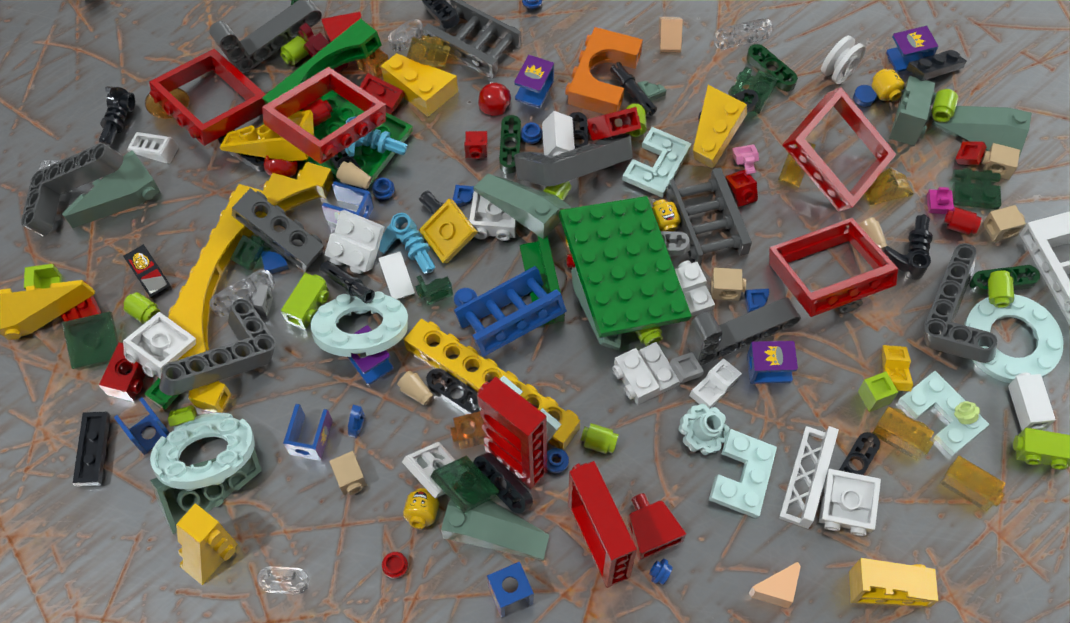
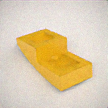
(897, 363)

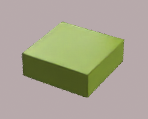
(182, 415)

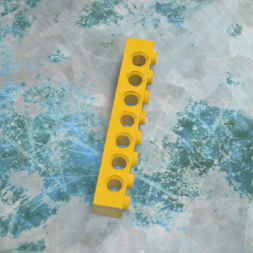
(425, 333)

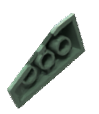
(989, 125)
(177, 502)
(494, 529)

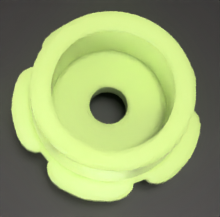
(967, 412)

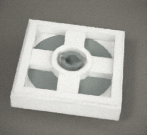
(424, 462)

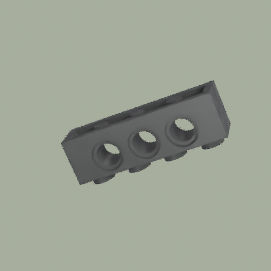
(301, 256)

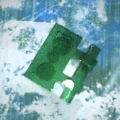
(762, 84)
(973, 194)

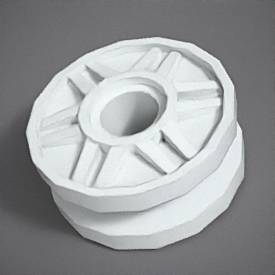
(843, 59)

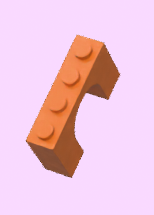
(601, 48)

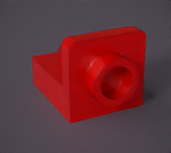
(476, 144)
(743, 187)

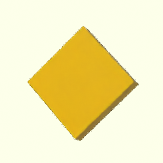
(448, 231)

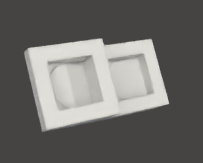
(396, 276)
(715, 384)

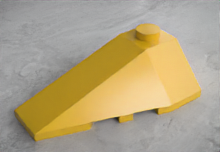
(264, 141)
(31, 309)

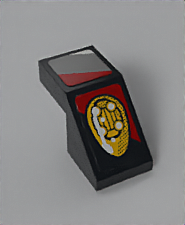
(146, 270)

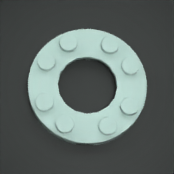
(1045, 330)
(340, 343)
(167, 451)

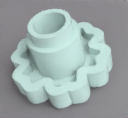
(703, 429)

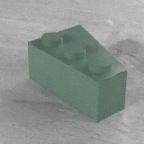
(913, 111)

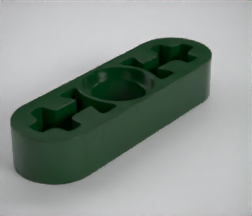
(770, 59)
(506, 136)
(1015, 272)

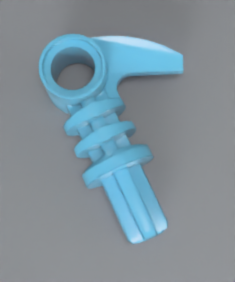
(379, 140)
(410, 238)

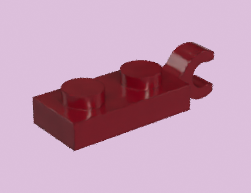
(316, 43)

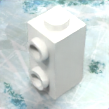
(557, 134)
(1031, 401)

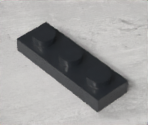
(936, 65)
(91, 449)

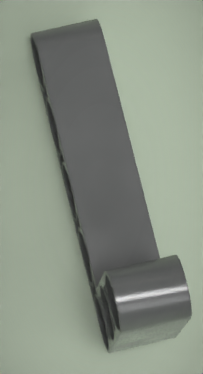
(267, 38)
(573, 163)
(63, 177)
(943, 304)
(712, 341)
(250, 352)

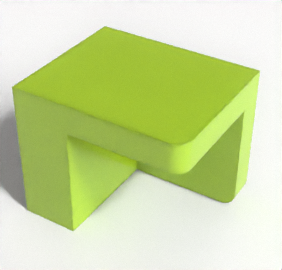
(41, 276)
(877, 391)

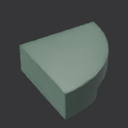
(652, 90)

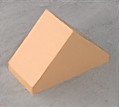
(670, 34)
(778, 588)

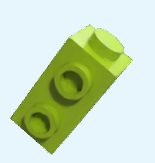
(305, 300)
(1043, 447)

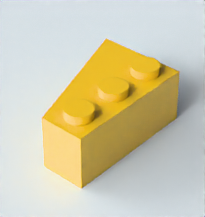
(422, 84)
(717, 125)
(892, 584)

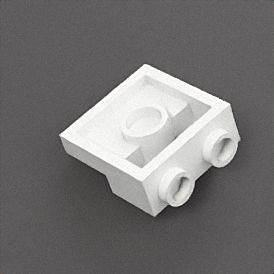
(491, 220)
(354, 242)
(694, 287)
(157, 344)
(645, 373)
(850, 502)

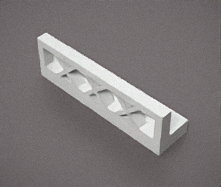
(816, 483)

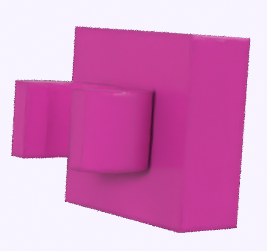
(940, 200)

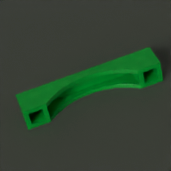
(353, 44)

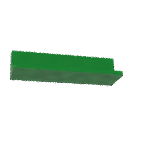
(540, 255)

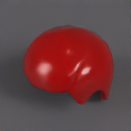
(494, 99)
(280, 167)

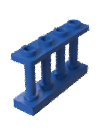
(516, 324)

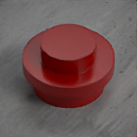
(394, 565)

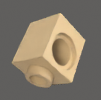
(1001, 160)
(1004, 223)
(727, 284)
(348, 473)

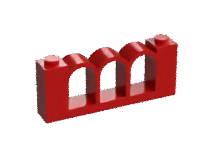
(514, 431)

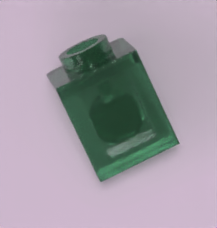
(249, 251)
(435, 291)

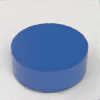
(864, 95)

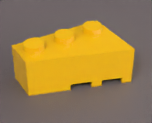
(203, 544)

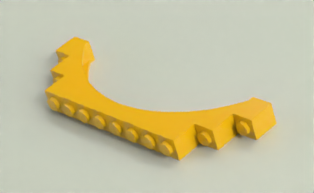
(193, 304)

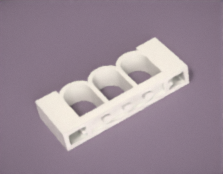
(1039, 239)

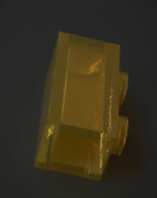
(428, 51)
(904, 433)
(973, 483)

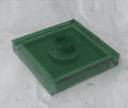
(90, 339)
(464, 484)

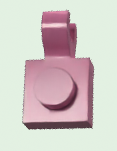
(746, 156)

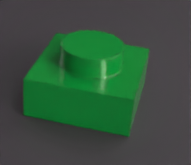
(159, 398)

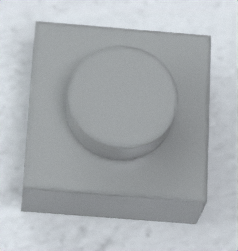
(262, 300)
(686, 367)

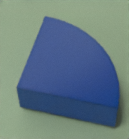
(463, 195)
(273, 262)
(756, 298)
(355, 421)

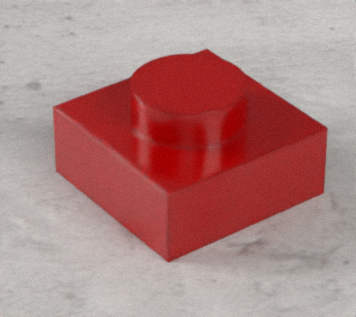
(970, 153)

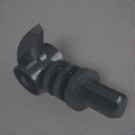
(119, 103)
(918, 250)

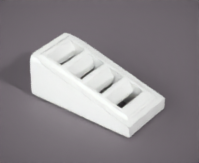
(164, 153)

